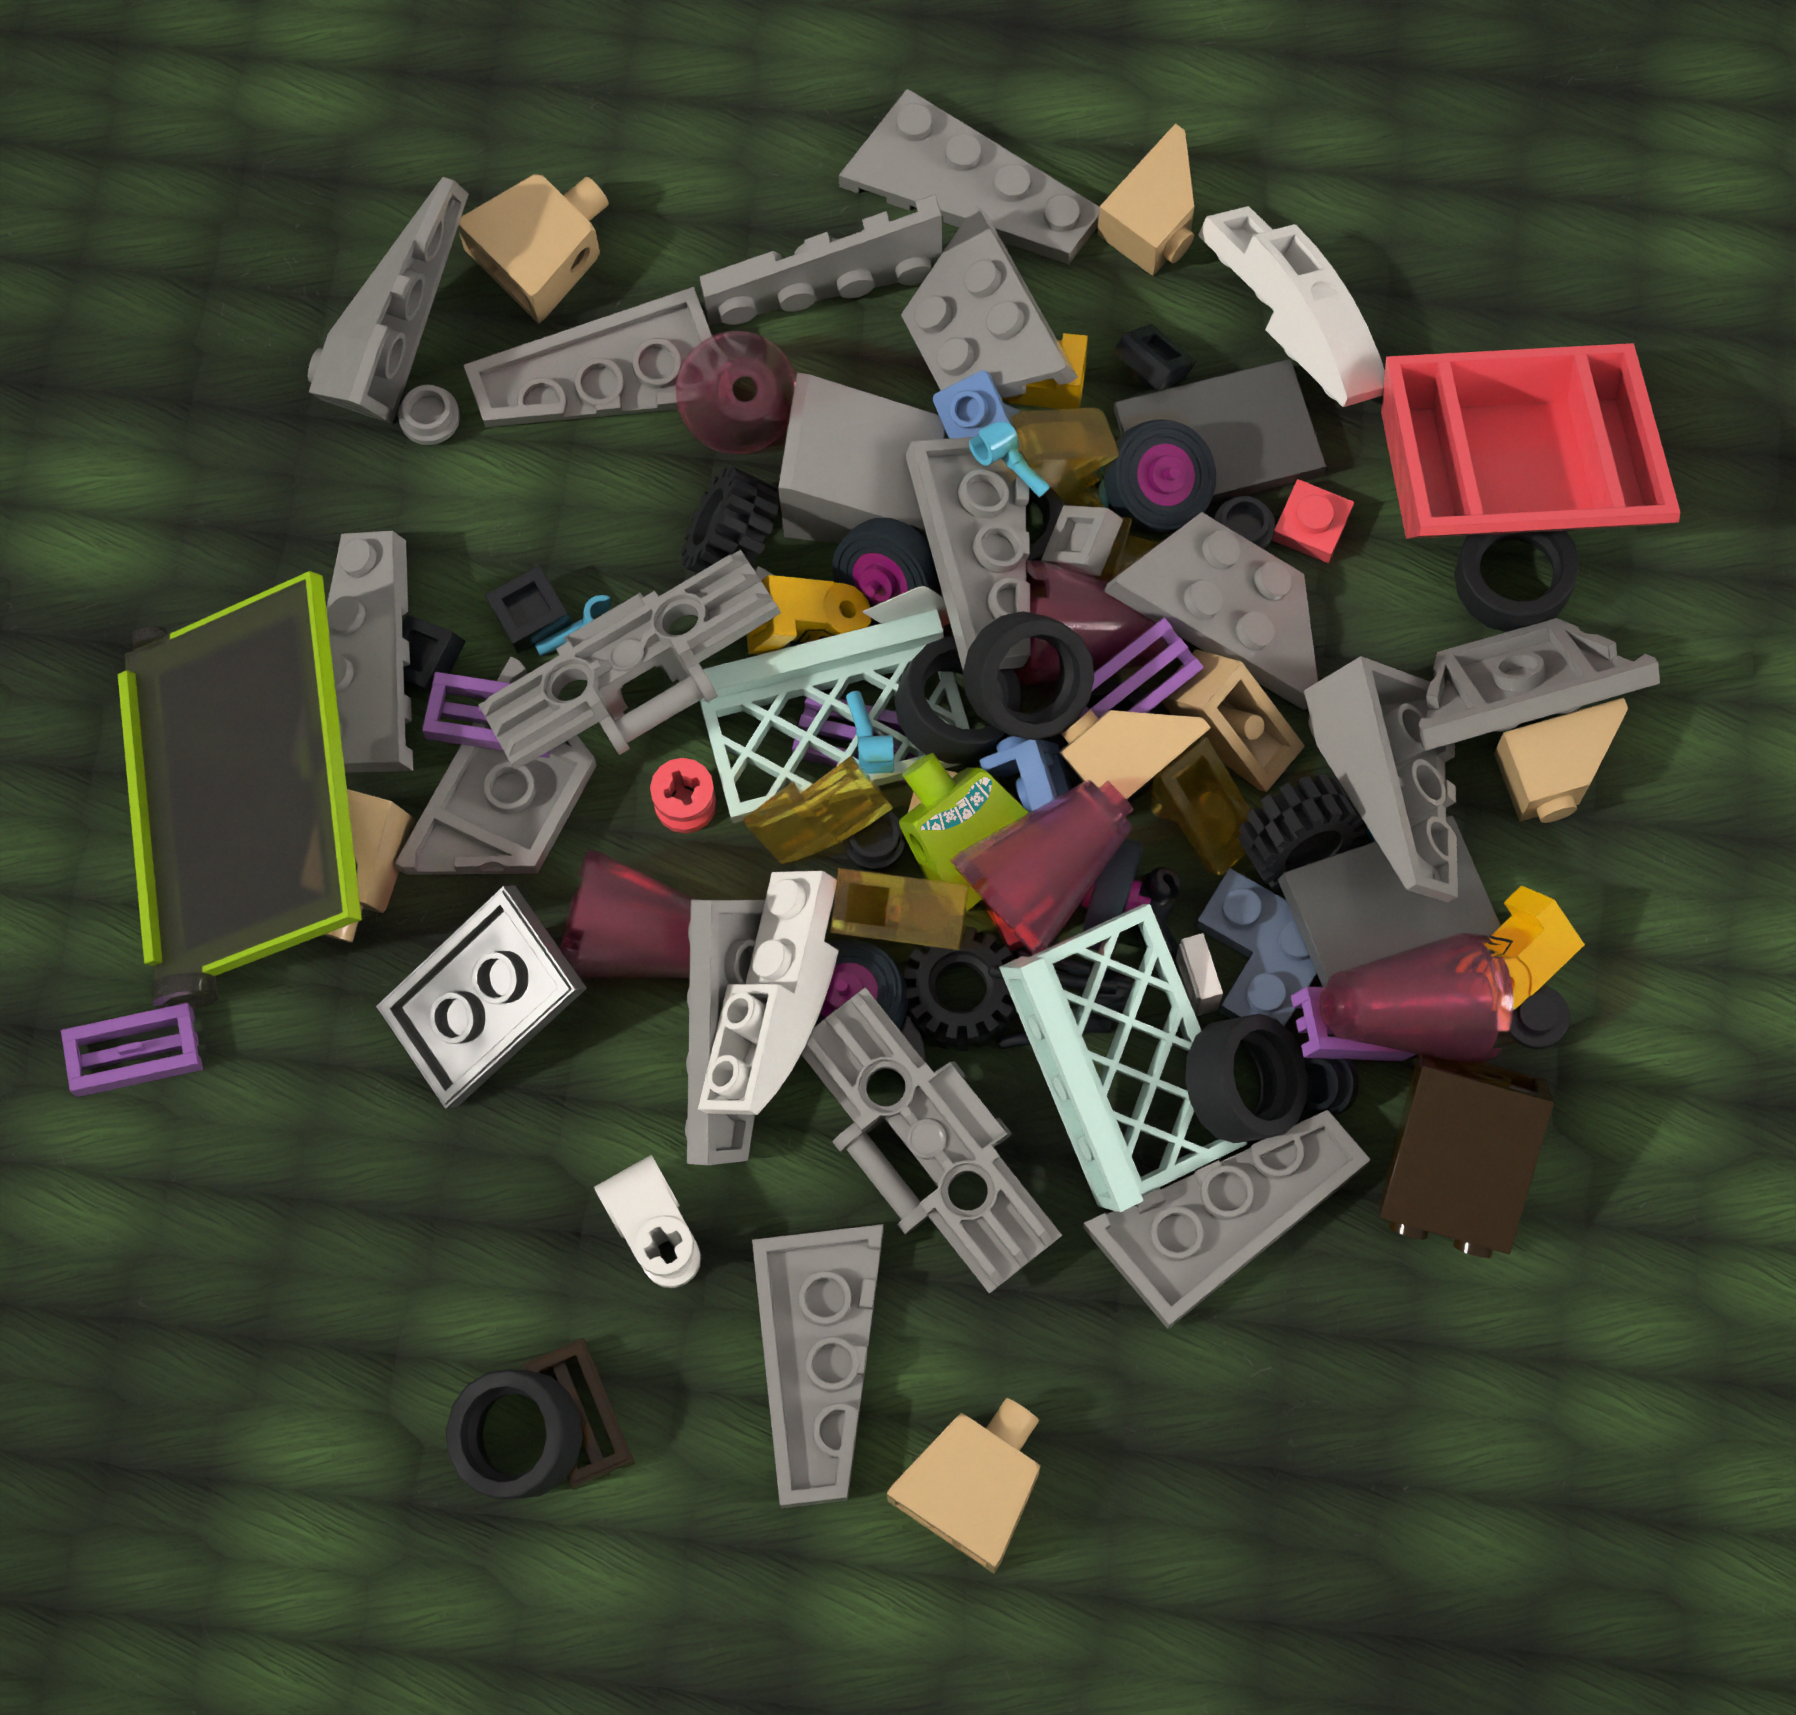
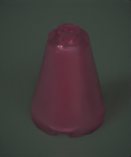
(708, 400)
(1089, 611)
(1047, 860)
(626, 923)
(1426, 1000)

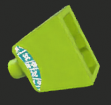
(953, 816)

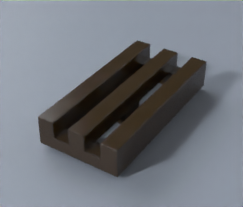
(599, 1466)

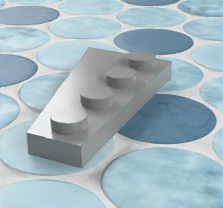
(930, 152)
(828, 267)
(593, 369)
(975, 537)
(369, 650)
(720, 954)
(1224, 1215)
(815, 1338)

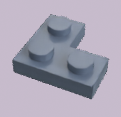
(1266, 932)

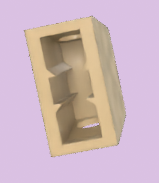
(535, 240)
(378, 838)
(973, 1483)

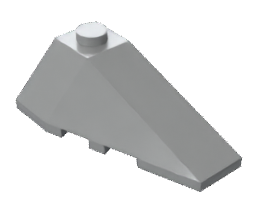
(381, 329)
(1371, 739)

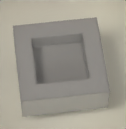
(1083, 539)

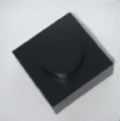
(1153, 357)
(528, 609)
(431, 651)

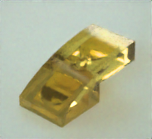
(826, 813)

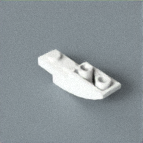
(1311, 305)
(774, 1012)

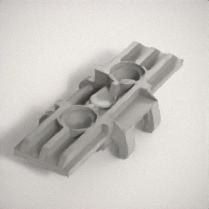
(622, 646)
(941, 1127)

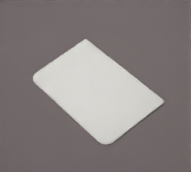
(908, 604)

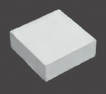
(1199, 975)

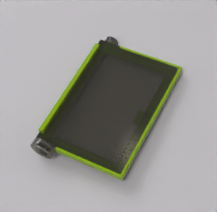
(236, 788)

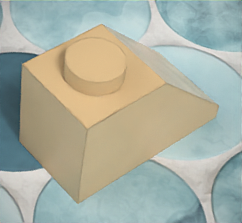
(1152, 207)
(1243, 720)
(1127, 746)
(1556, 759)

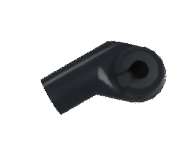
(1162, 887)

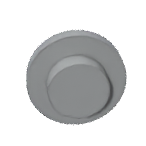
(429, 415)

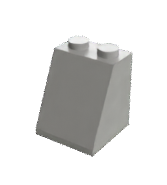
(848, 460)

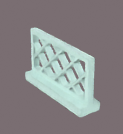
(807, 672)
(1070, 1067)

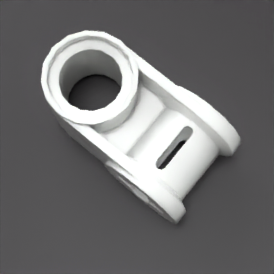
(648, 1216)

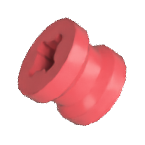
(687, 809)

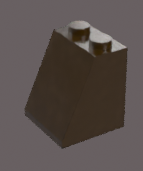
(1465, 1153)

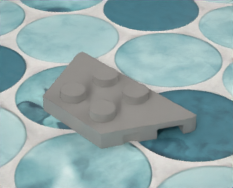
(982, 316)
(1228, 603)
(1525, 678)
(496, 816)

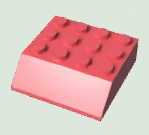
(1524, 442)

